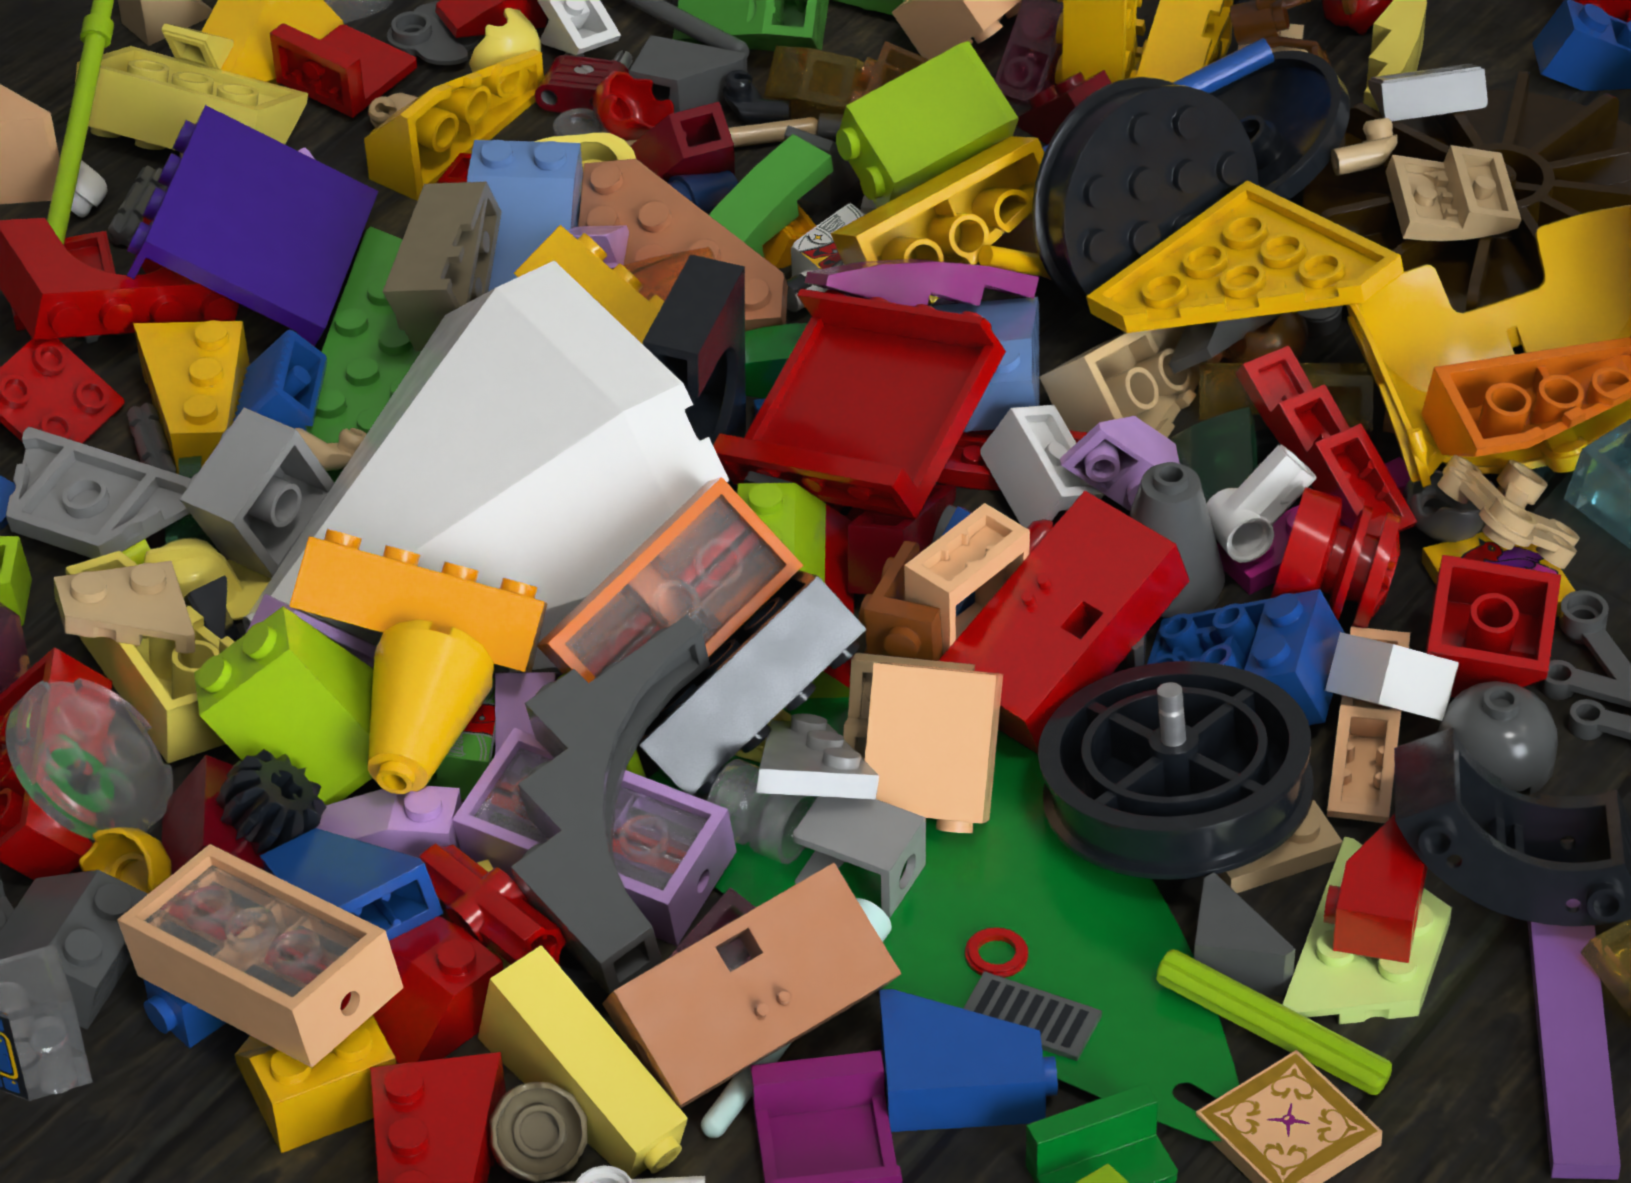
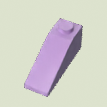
(397, 821)

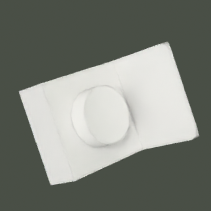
(577, 25)

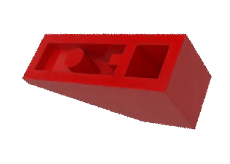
(1378, 898)

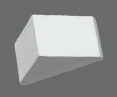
(1392, 676)

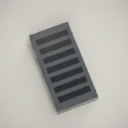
(1062, 1022)

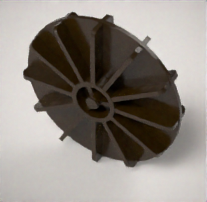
(1558, 162)

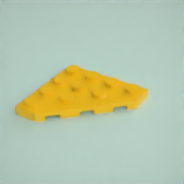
(1245, 261)

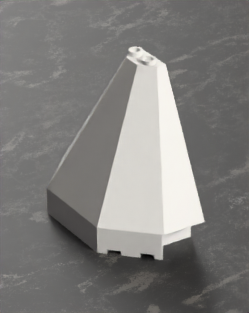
(519, 449)

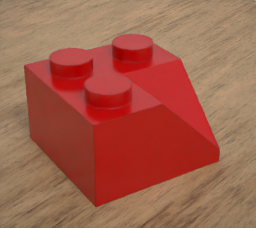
(1493, 621)

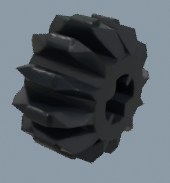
(269, 801)

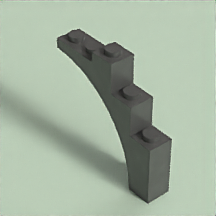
(574, 797)

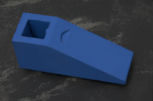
(1585, 48)

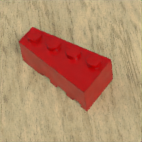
(436, 1118)

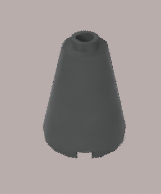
(1175, 507)

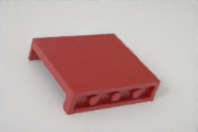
(869, 402)

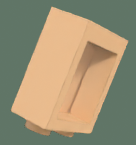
(968, 558)

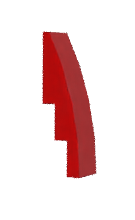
(1318, 434)

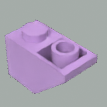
(1117, 456)

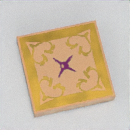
(1290, 1125)

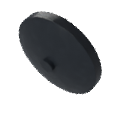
(1292, 118)

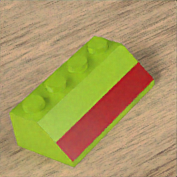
(819, 541)

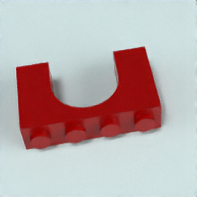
(70, 299)

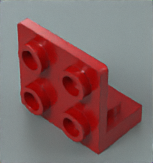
(340, 69)
(54, 393)

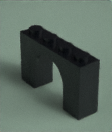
(703, 344)

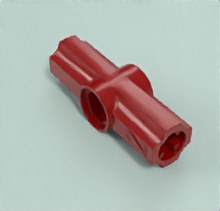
(489, 905)

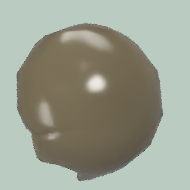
(537, 1131)

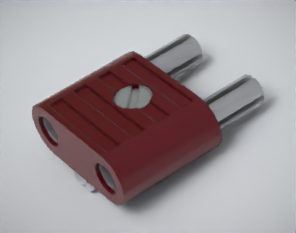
(574, 79)

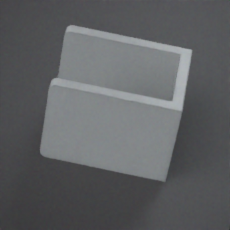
(867, 836)

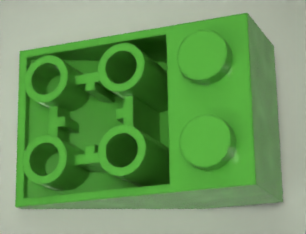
(762, 22)

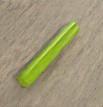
(1274, 1022)

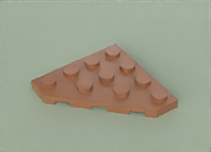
(669, 223)

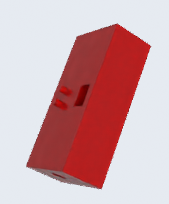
(1070, 612)

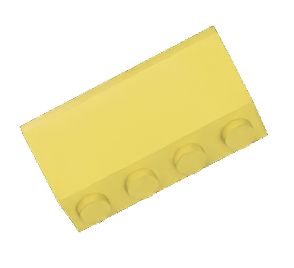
(154, 94)

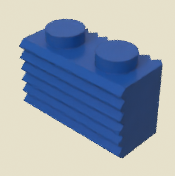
(285, 382)

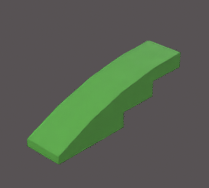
(769, 193)

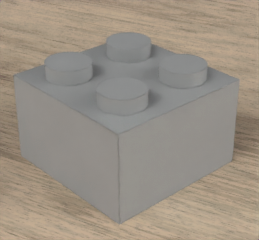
(257, 491)

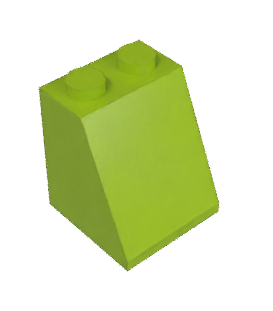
(924, 123)
(292, 695)

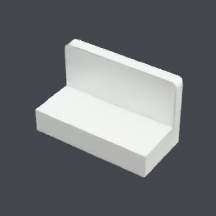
(1027, 464)

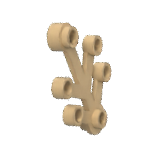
(1505, 508)

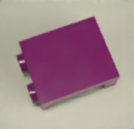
(824, 1120)

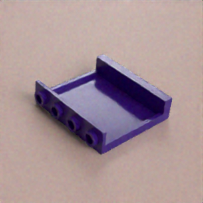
(254, 222)

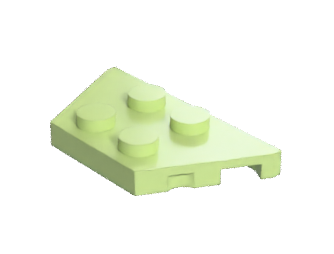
(1361, 985)

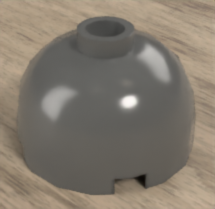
(1506, 732)

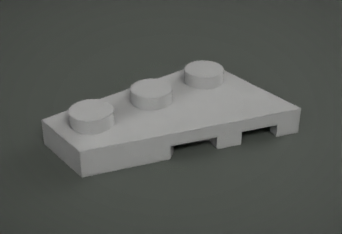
(813, 760)

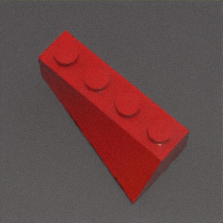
(29, 836)

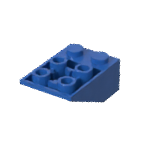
(1277, 638)

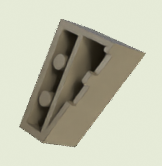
(443, 256)

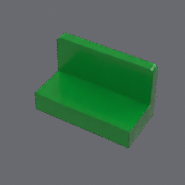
(1105, 1131)

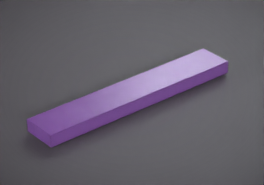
(1573, 1054)

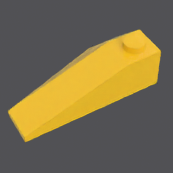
(443, 122)

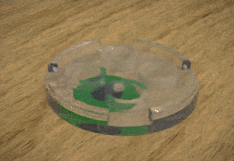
(87, 758)

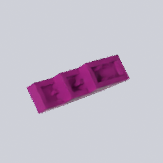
(914, 281)

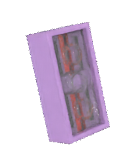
(664, 840)

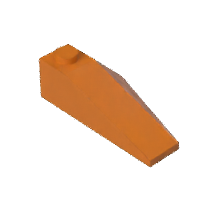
(1524, 396)

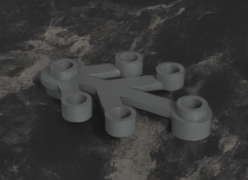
(1584, 622)

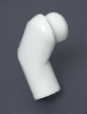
(89, 190)

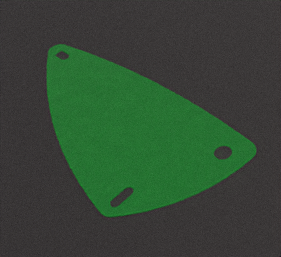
(1084, 926)

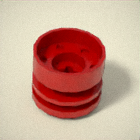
(1339, 558)

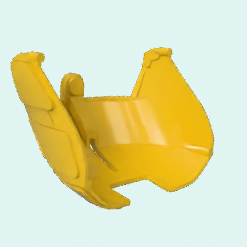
(1580, 301)

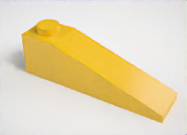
(252, 21)

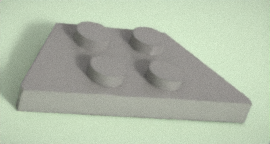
(89, 496)

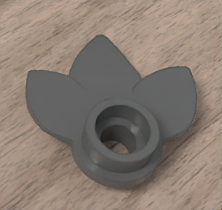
(427, 36)

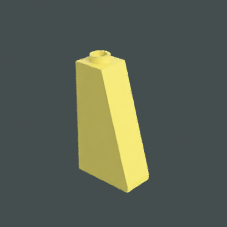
(559, 1038)

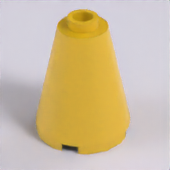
(422, 700)

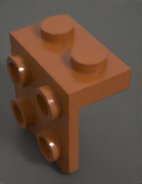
(896, 625)

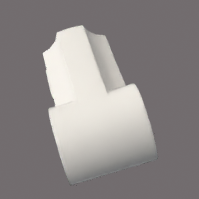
(1245, 514)

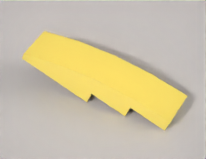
(1396, 41)

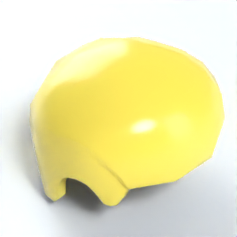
(505, 41)

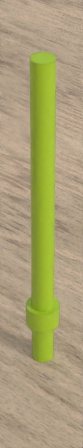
(96, 35)

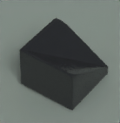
(211, 604)

